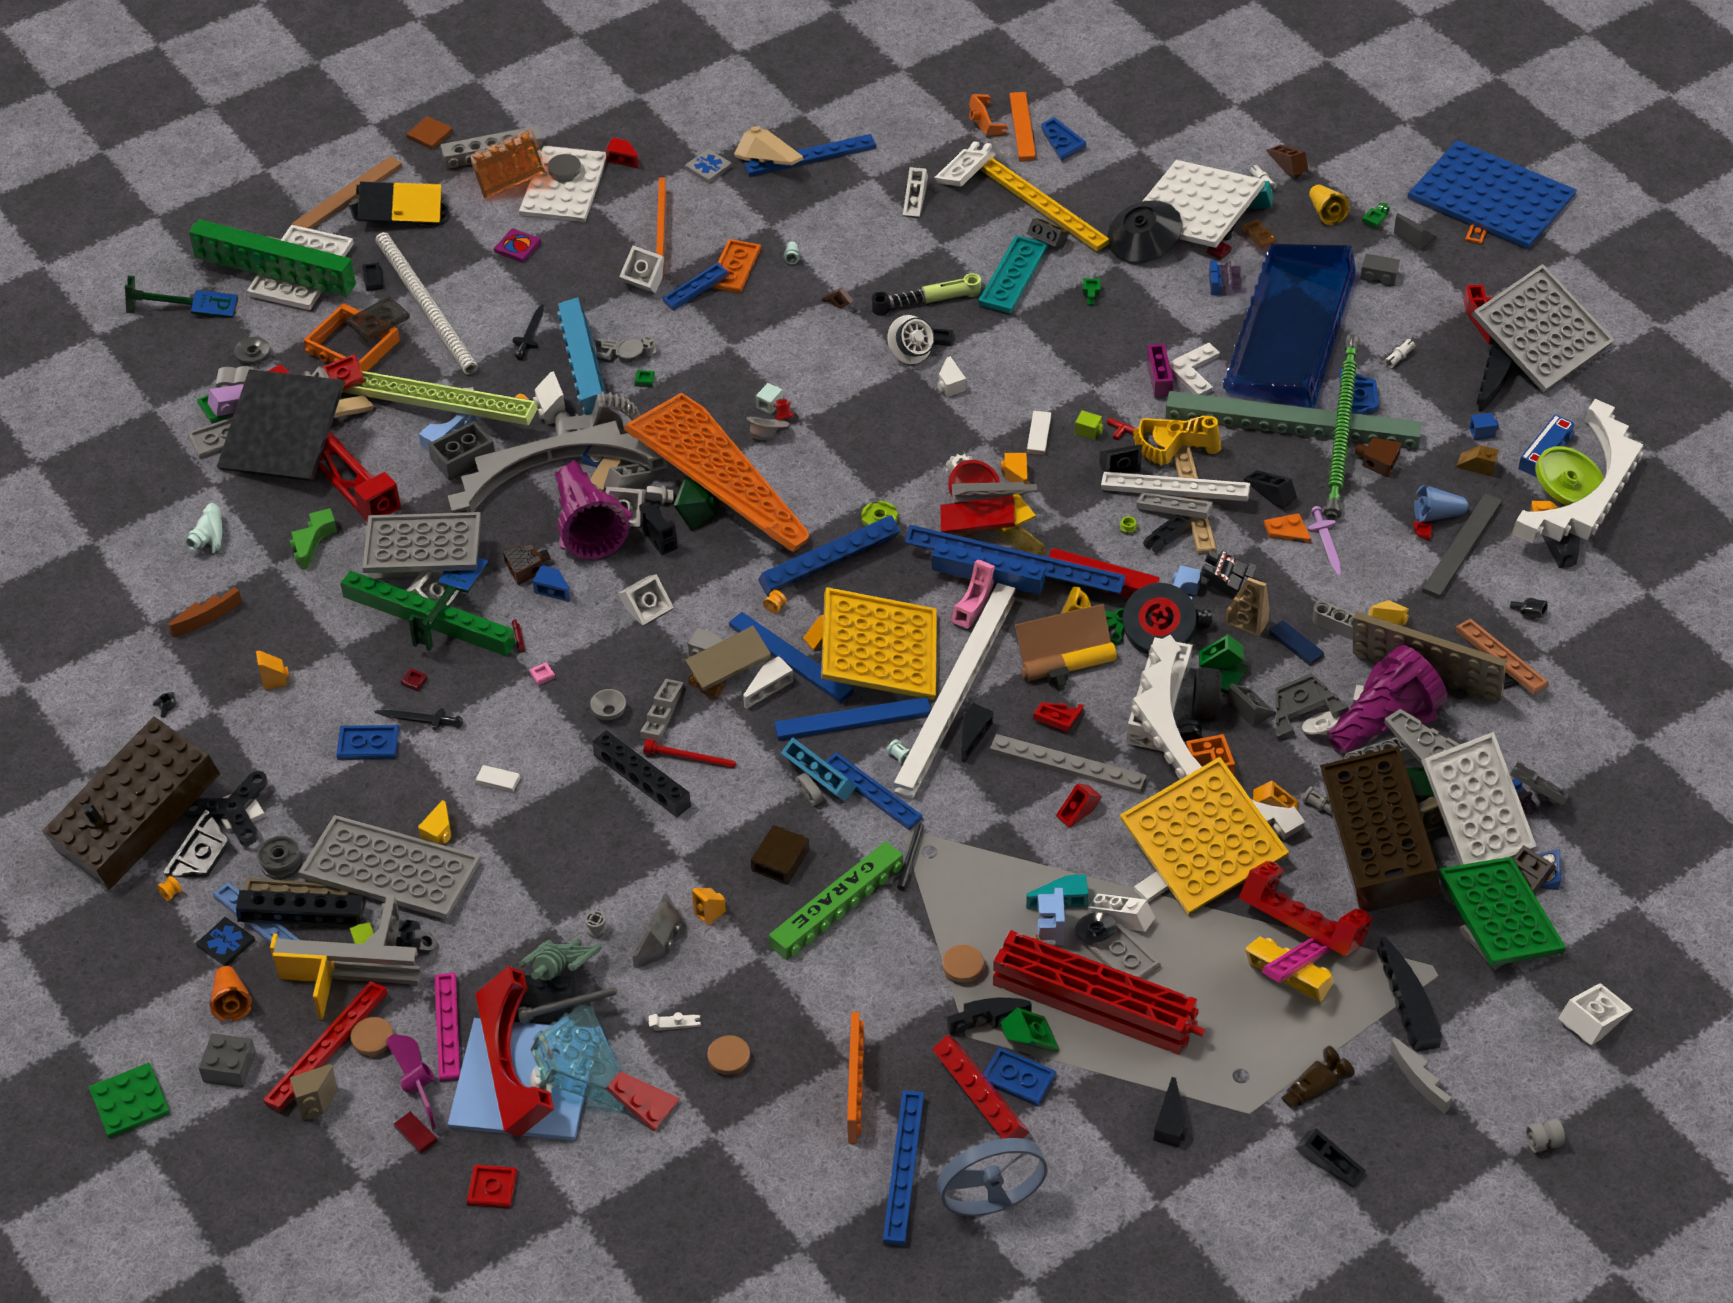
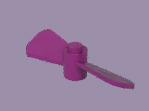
(416, 1073)

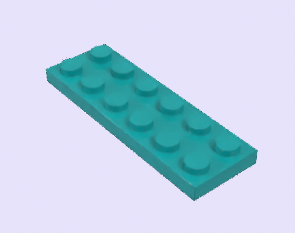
(1013, 274)

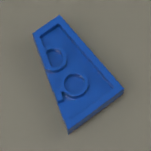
(1061, 138)

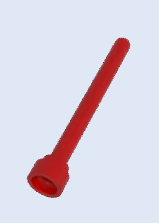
(651, 747)

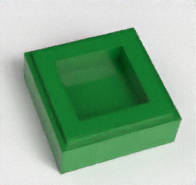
(644, 378)

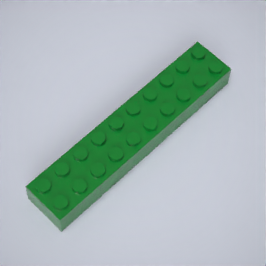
(272, 258)

